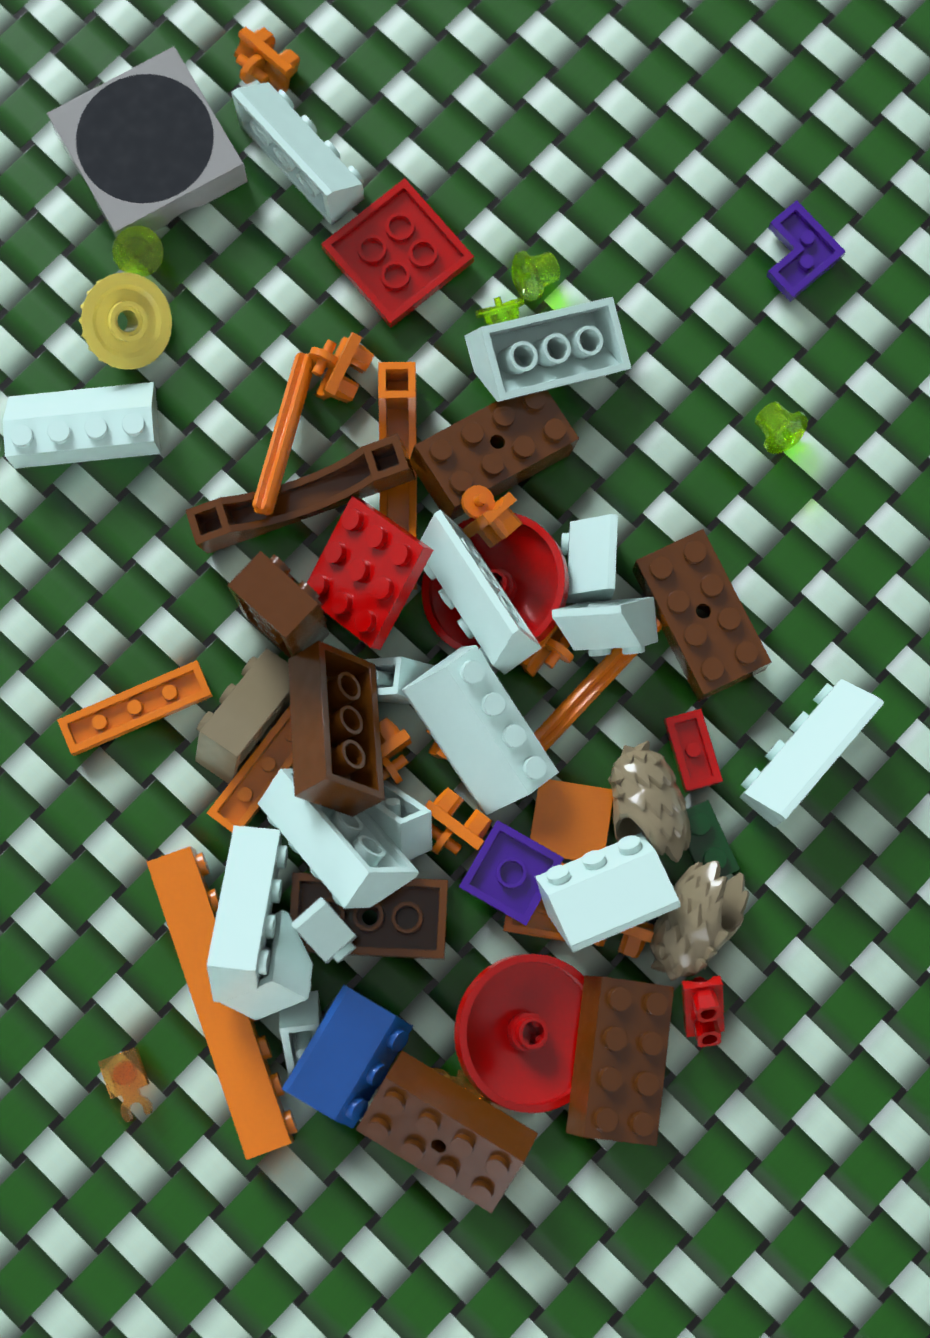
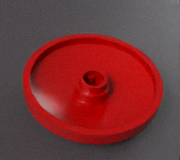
(529, 571)
(521, 1032)

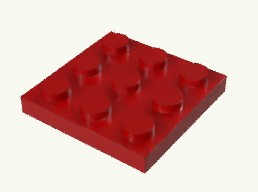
(397, 252)
(368, 572)

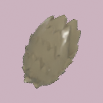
(649, 801)
(705, 921)

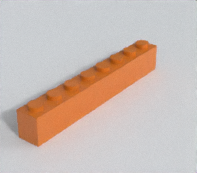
(231, 1036)

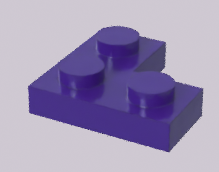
(810, 249)

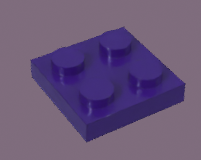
(507, 871)

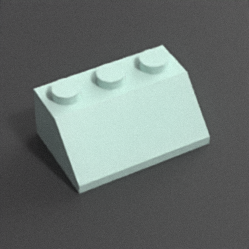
(607, 892)

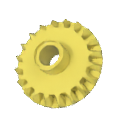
(147, 318)

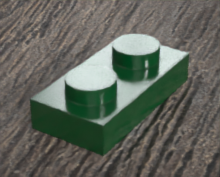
(708, 839)

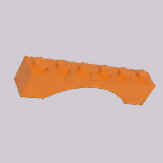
(399, 416)

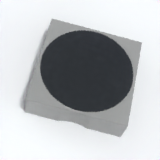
(148, 144)

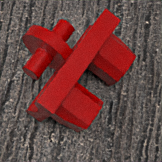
(703, 1010)

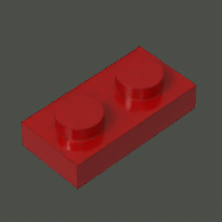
(693, 750)

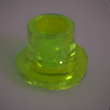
(138, 251)
(533, 273)
(501, 312)
(780, 427)

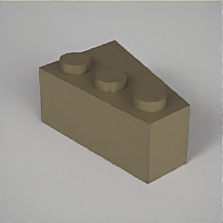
(243, 715)

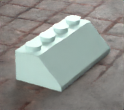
(298, 150)
(548, 349)
(81, 425)
(476, 595)
(480, 730)
(809, 751)
(343, 851)
(244, 912)

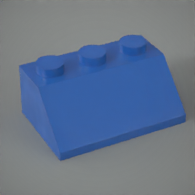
(348, 1057)

